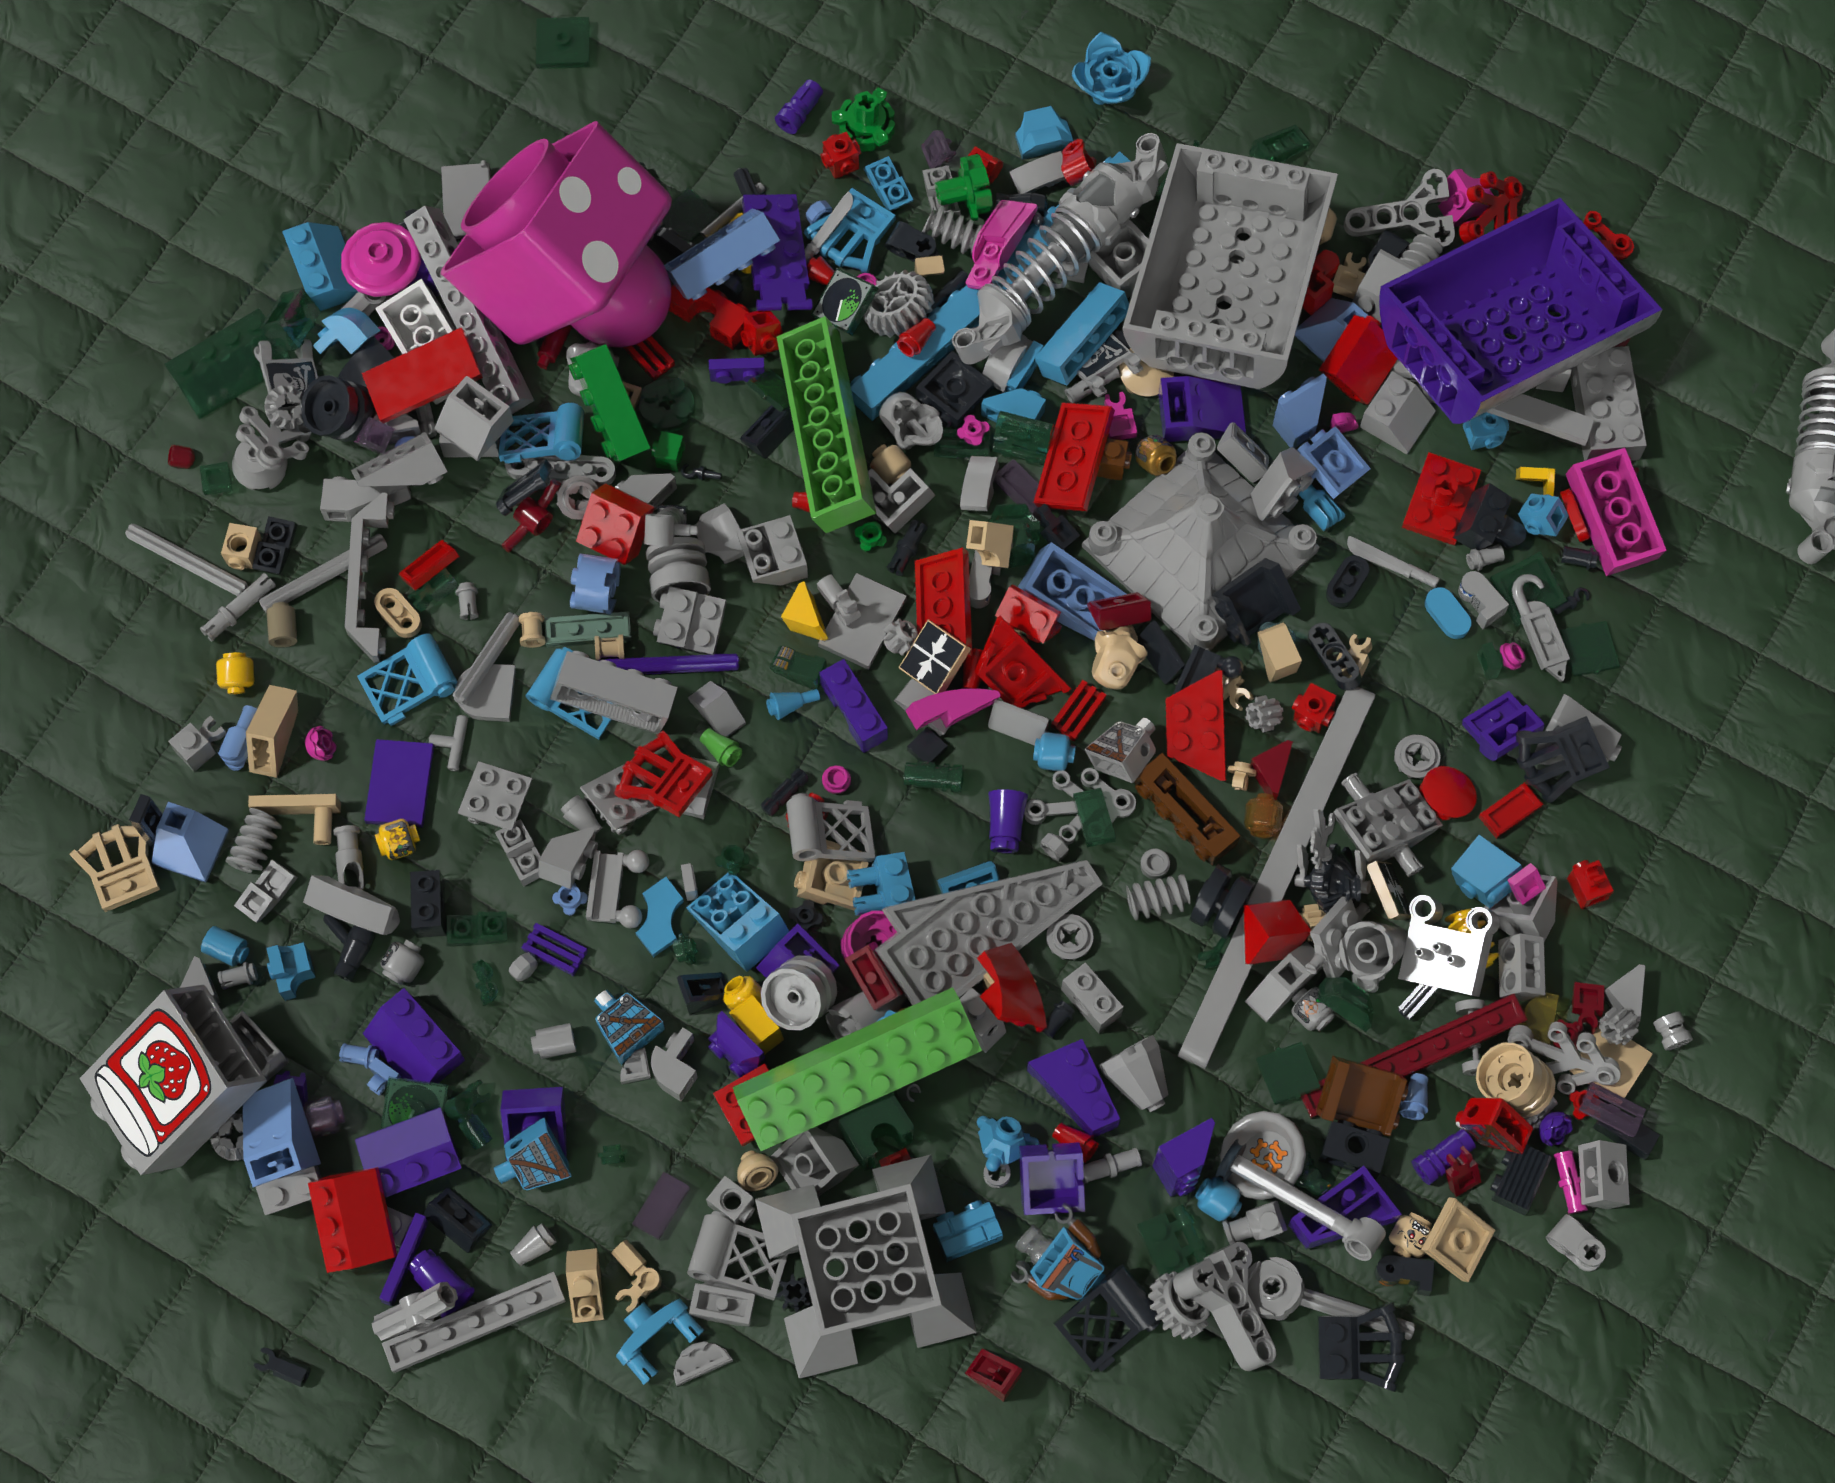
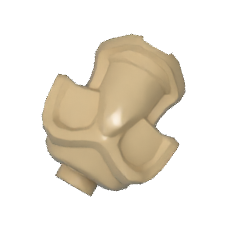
(1117, 656)

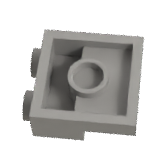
(690, 620)

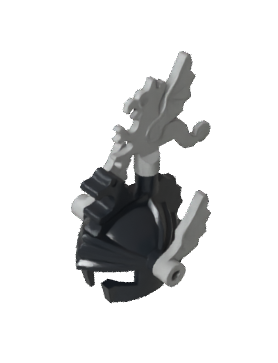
(1327, 877)

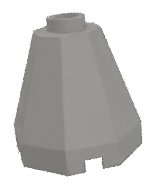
(1138, 1074)

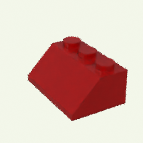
(352, 1219)

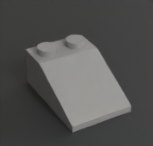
(407, 464)

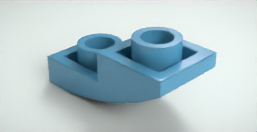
(888, 184)

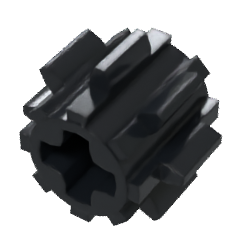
(795, 1302)

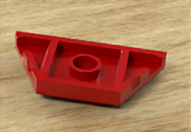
(1016, 668)
(1198, 726)

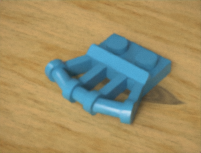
(867, 221)

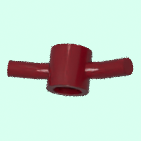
(532, 516)

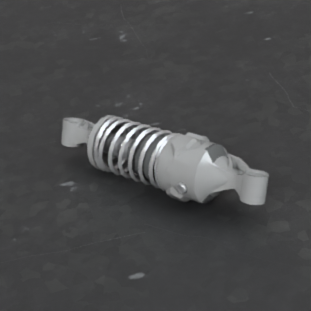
(1813, 470)

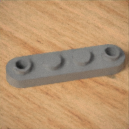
(562, 470)

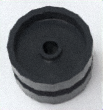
(336, 408)
(1218, 899)

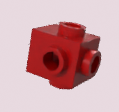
(840, 154)
(761, 332)
(1314, 708)

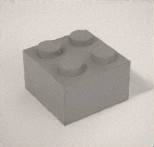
(1121, 260)

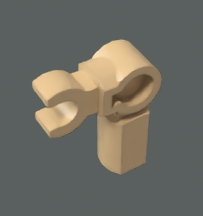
(647, 1278)

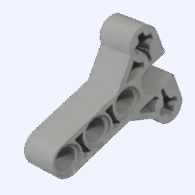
(1417, 200)
(1222, 1288)

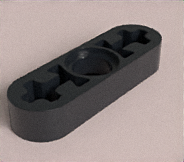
(1334, 667)

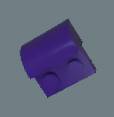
(1497, 724)

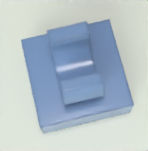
(381, 1073)

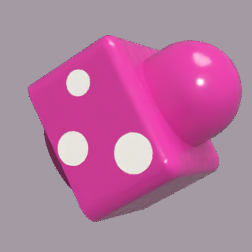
(566, 243)

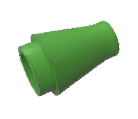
(722, 748)

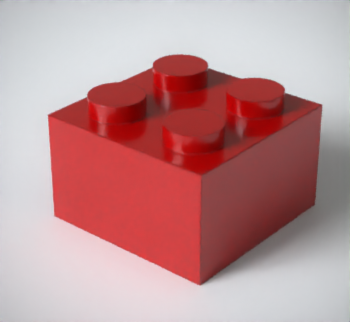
(614, 524)

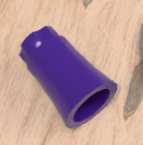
(1006, 819)
(431, 1270)

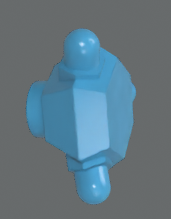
(1002, 1140)

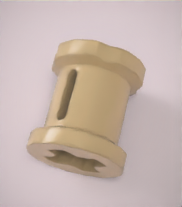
(532, 629)
(609, 647)

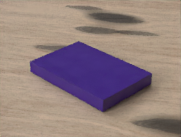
(399, 782)

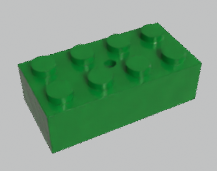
(609, 403)

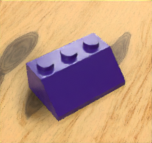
(412, 1040)
(410, 1151)
(1182, 1159)

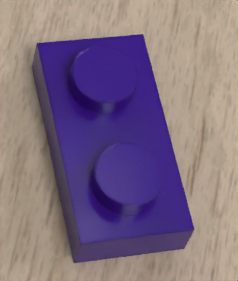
(736, 369)

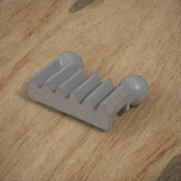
(606, 886)

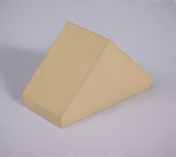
(1279, 652)

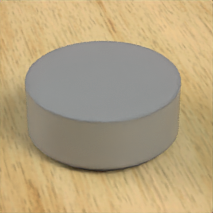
(1155, 863)

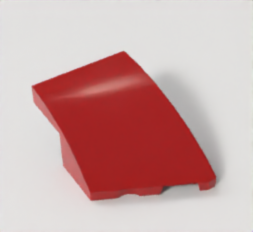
(1014, 992)

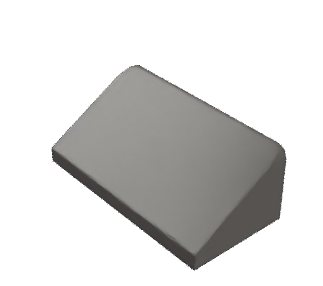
(1243, 453)
(1017, 722)

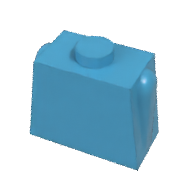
(1484, 872)

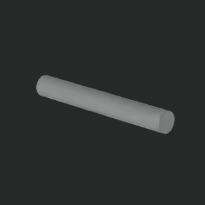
(727, 215)

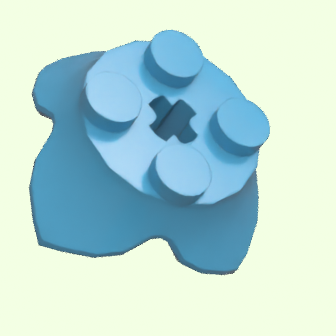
(1107, 57)

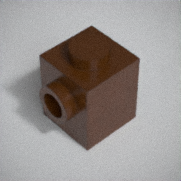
(1114, 459)

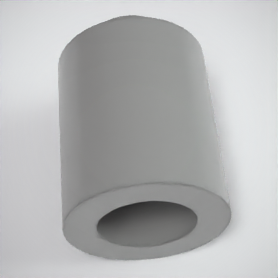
(554, 1041)

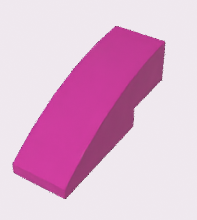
(950, 706)

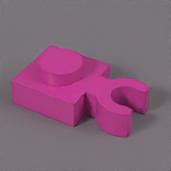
(1123, 421)

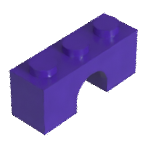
(847, 694)

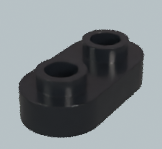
(1347, 583)

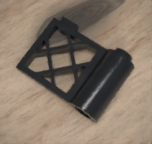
(1130, 1304)

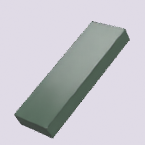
(584, 628)

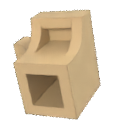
(991, 542)

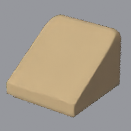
(929, 266)

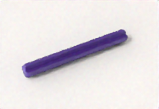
(679, 664)

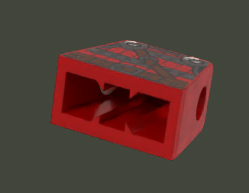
(1494, 1124)

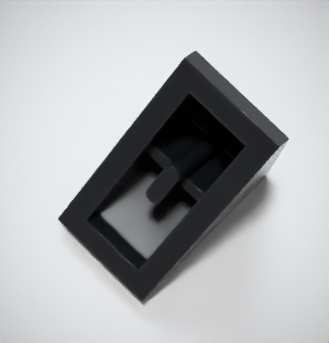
(702, 990)

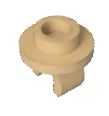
(1241, 772)

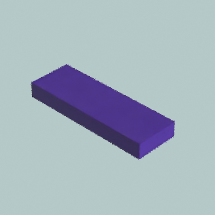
(403, 1259)

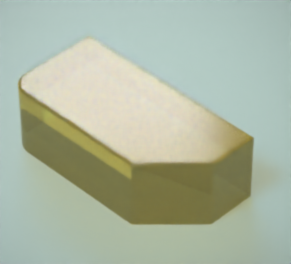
(1540, 1015)

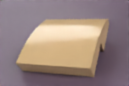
(1630, 1058)

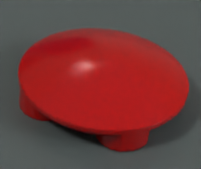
(1448, 792)

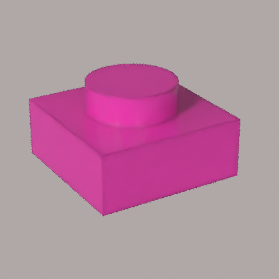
(1526, 884)

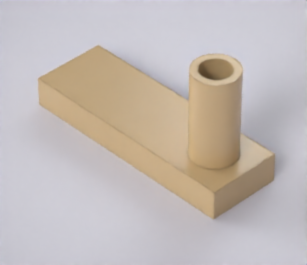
(319, 804)

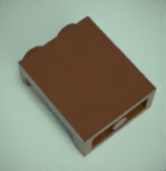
(1362, 1095)

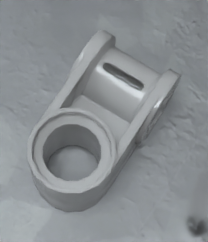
(1574, 1242)

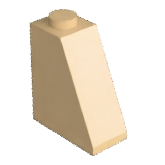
(271, 730)

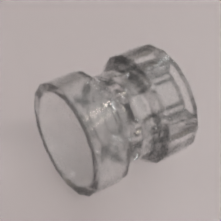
(1033, 1243)

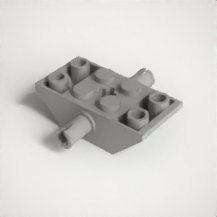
(1387, 822)

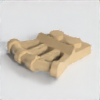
(122, 882)

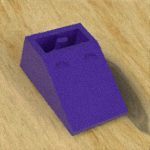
(1198, 406)

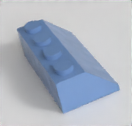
(721, 254)

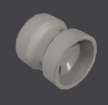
(1673, 1031)

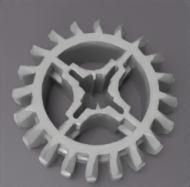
(899, 303)

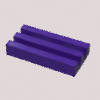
(533, 938)

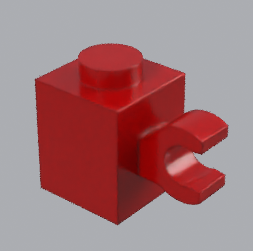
(1589, 883)

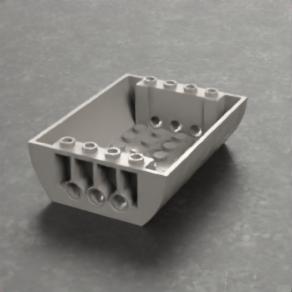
(1189, 267)

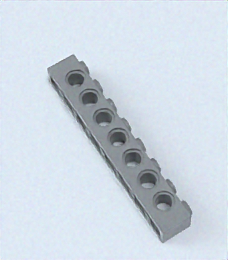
(489, 347)

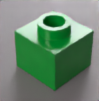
(668, 451)

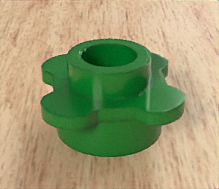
(866, 529)

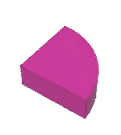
(1344, 422)

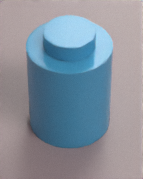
(225, 946)

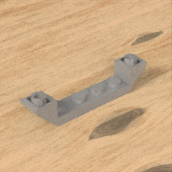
(374, 515)

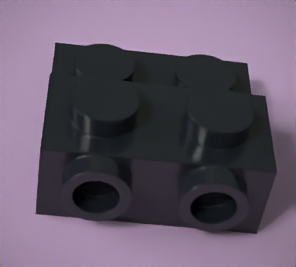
(953, 390)

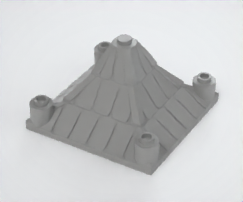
(1191, 539)

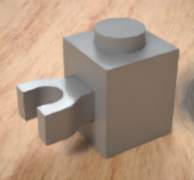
(195, 745)

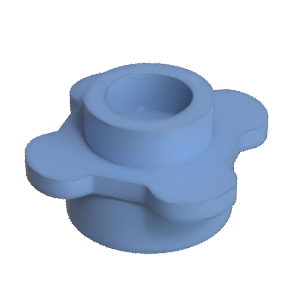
(569, 906)

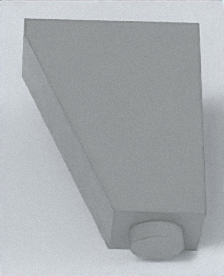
(1570, 711)

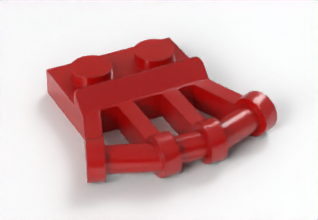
(675, 788)

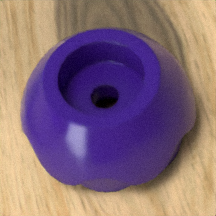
(1554, 1128)

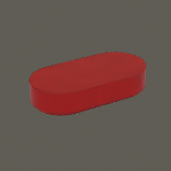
(1575, 515)

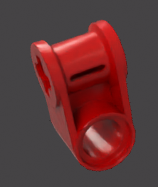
(1076, 162)

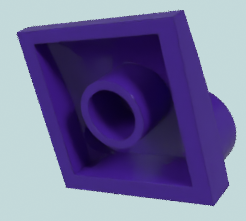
(735, 1047)

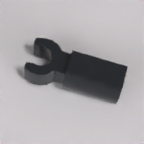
(284, 1368)

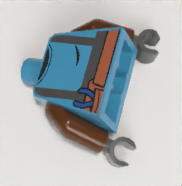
(1068, 1265)

